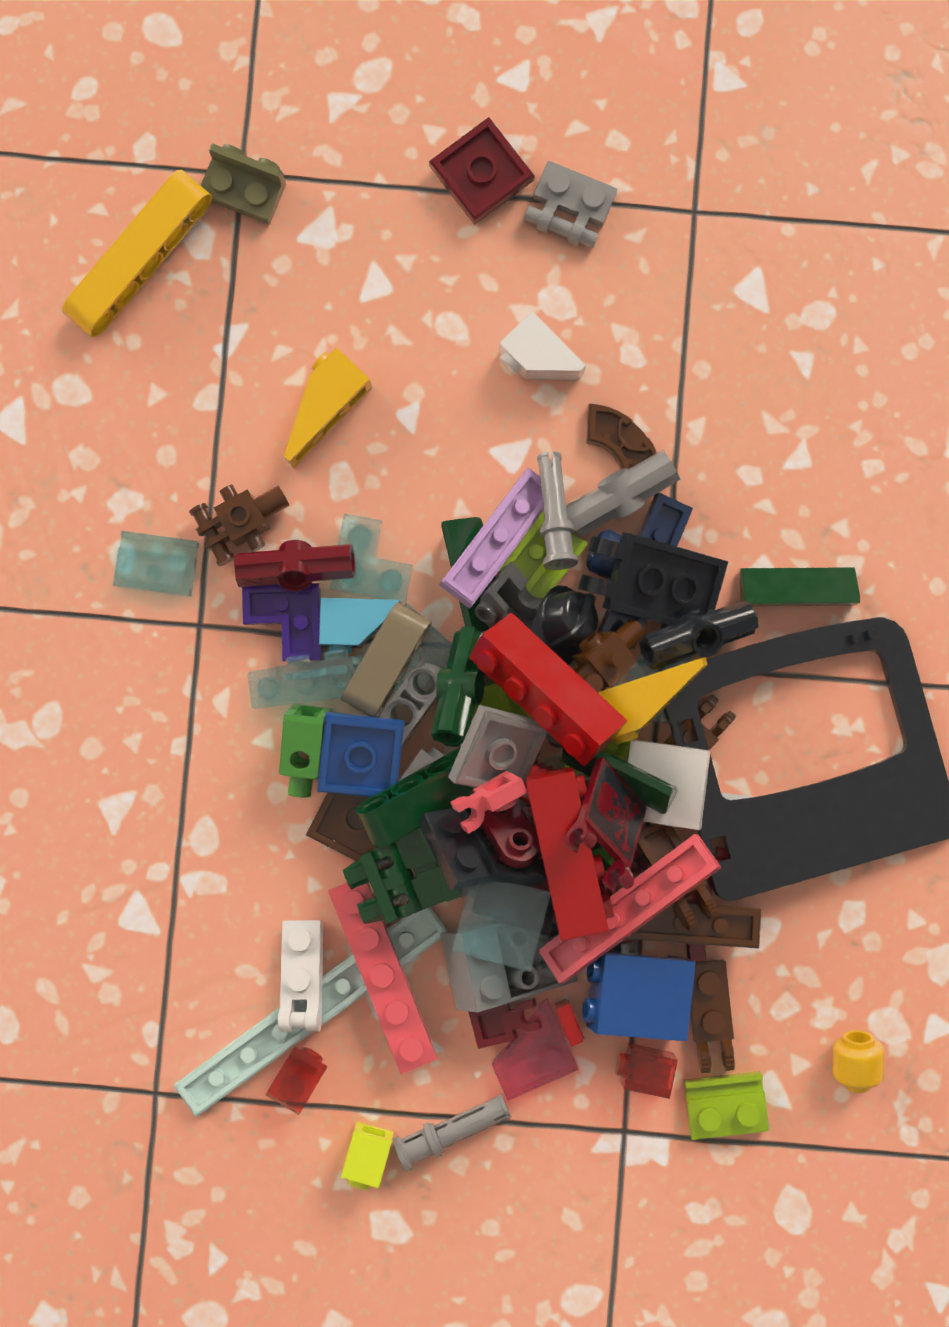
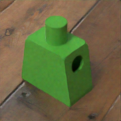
(302, 732)

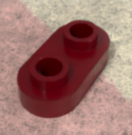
(504, 828)

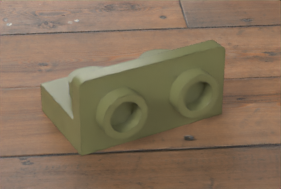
(244, 183)

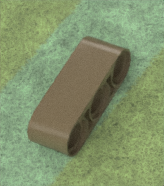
(386, 660)

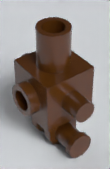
(241, 517)
(607, 655)

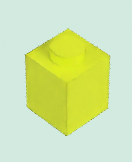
(367, 1156)

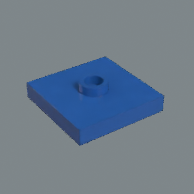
(359, 754)

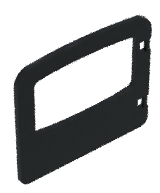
(838, 820)

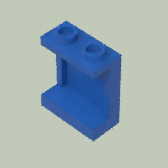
(640, 996)

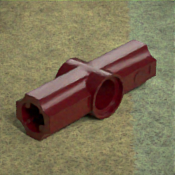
(295, 565)

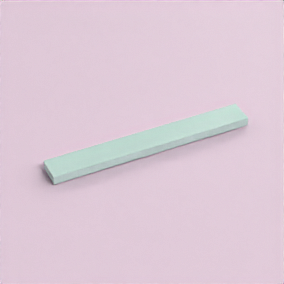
(266, 1043)

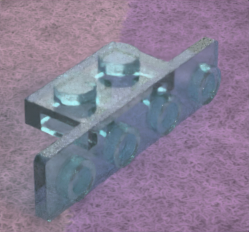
(303, 680)

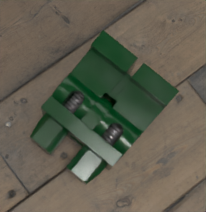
(397, 880)

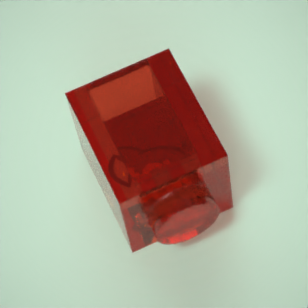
(646, 1070)

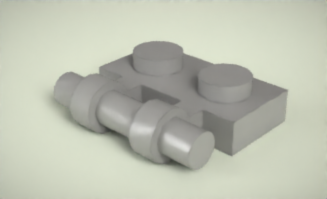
(575, 195)

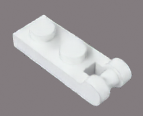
(301, 974)

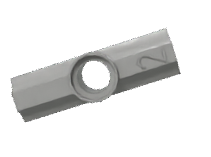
(622, 493)

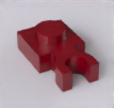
(500, 1023)

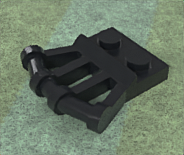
(467, 857)

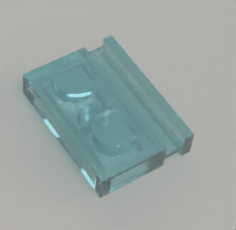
(156, 563)

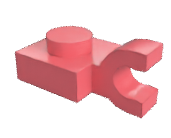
(496, 795)

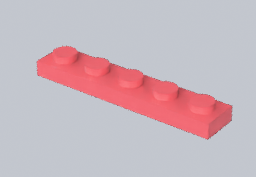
(634, 907)
(384, 980)

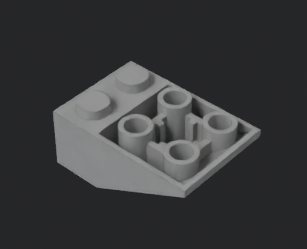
(487, 984)

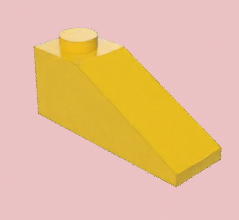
(328, 396)
(647, 696)

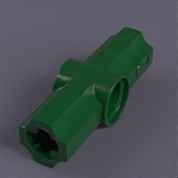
(458, 690)

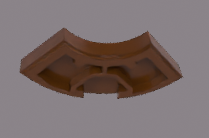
(618, 436)

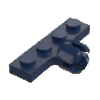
(662, 523)

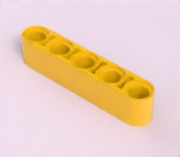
(137, 253)

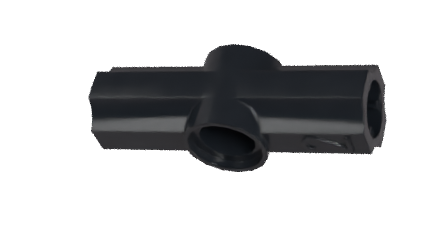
(681, 639)

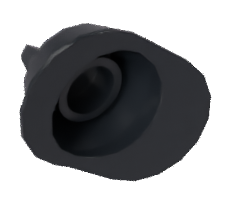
(565, 620)

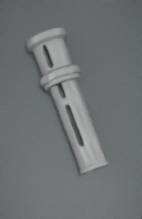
(556, 528)
(434, 1138)

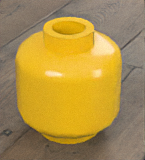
(858, 1061)

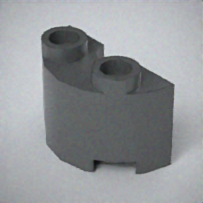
(508, 595)

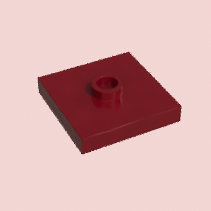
(481, 170)

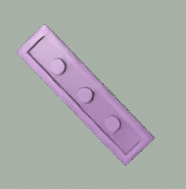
(495, 540)

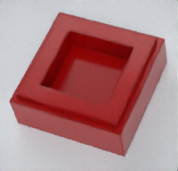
(569, 1022)

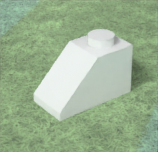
(538, 353)

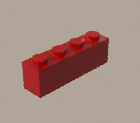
(547, 688)
(570, 875)

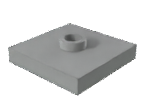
(497, 744)

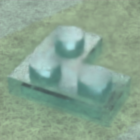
(373, 576)

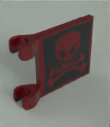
(613, 819)

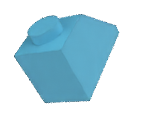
(350, 621)

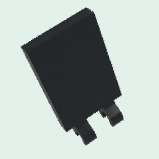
(656, 579)

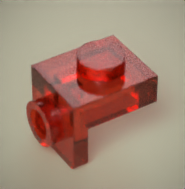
(297, 1079)

